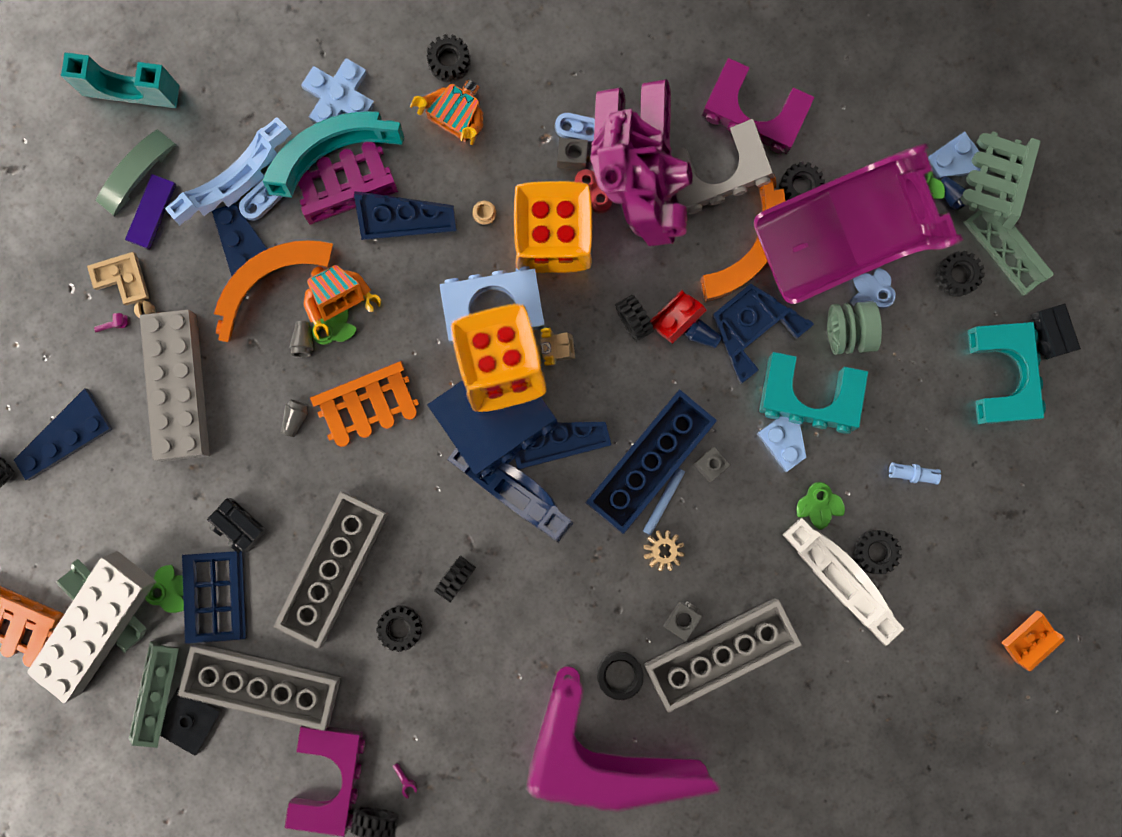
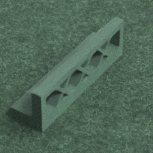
(1017, 246)
(73, 582)
(153, 695)

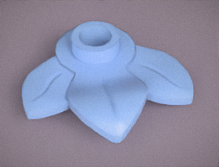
(871, 286)

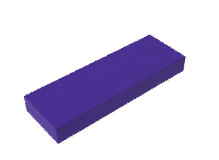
(150, 212)

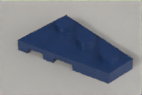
(236, 236)

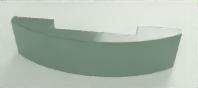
(132, 170)

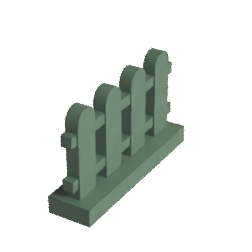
(1003, 187)

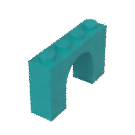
(150, 85)
(1019, 343)
(780, 400)

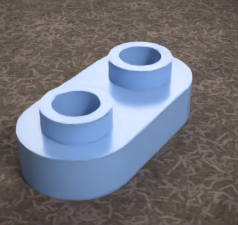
(579, 126)
(259, 198)

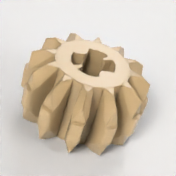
(655, 551)

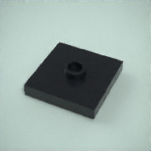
(188, 722)

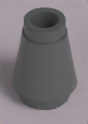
(301, 342)
(294, 415)

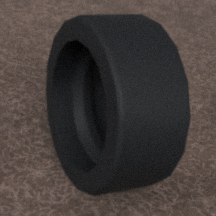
(620, 694)

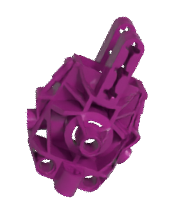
(636, 162)

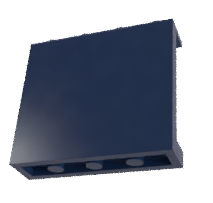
(494, 435)

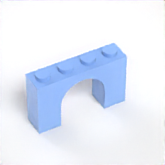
(519, 285)

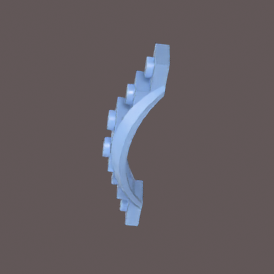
(236, 179)

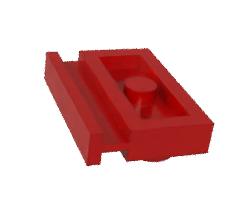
(677, 316)

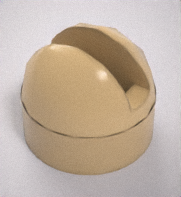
(148, 308)

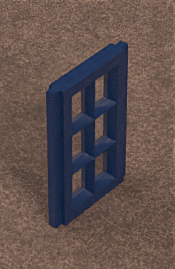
(190, 597)

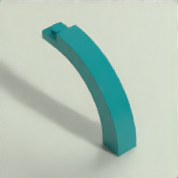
(321, 139)

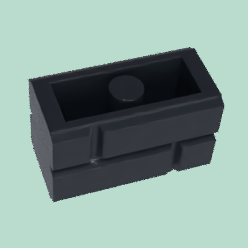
(1055, 332)
(236, 525)

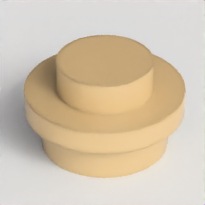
(484, 212)

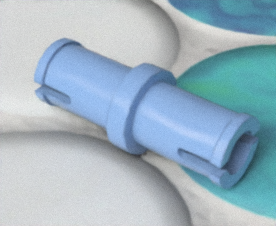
(914, 473)

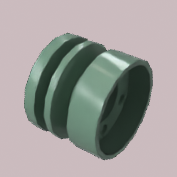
(854, 327)

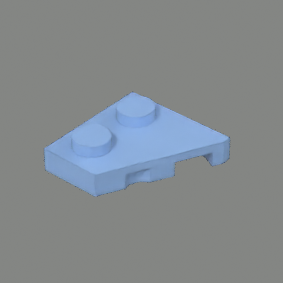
(954, 158)
(784, 442)

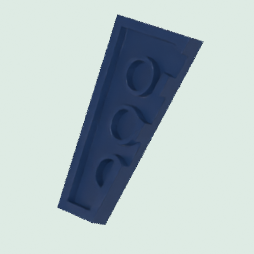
(394, 216)
(67, 433)
(565, 441)

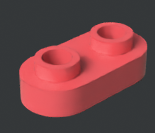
(595, 191)

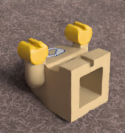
(555, 347)

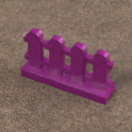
(339, 197)

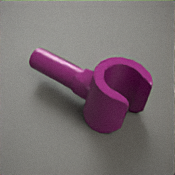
(119, 321)
(404, 780)

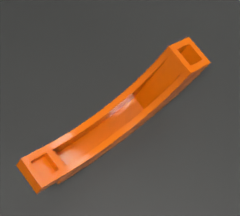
(259, 266)
(742, 272)

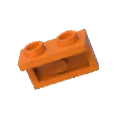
(1032, 641)

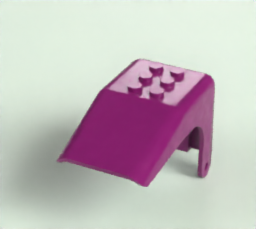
(853, 225)
(575, 775)

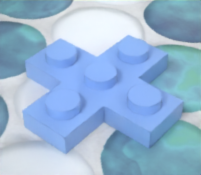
(338, 92)

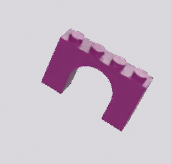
(776, 133)
(332, 815)

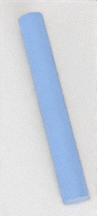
(663, 502)

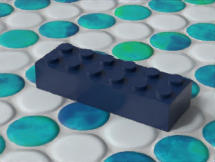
(651, 461)

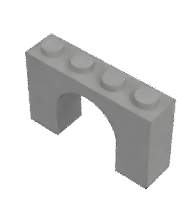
(752, 170)

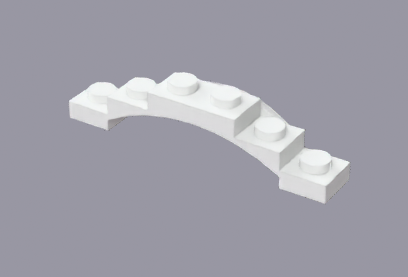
(844, 580)

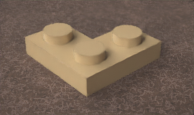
(122, 271)

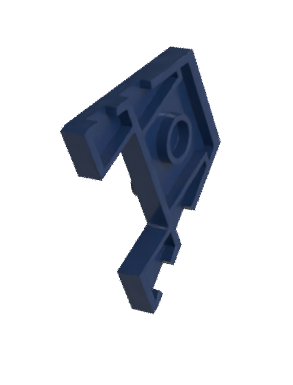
(747, 318)

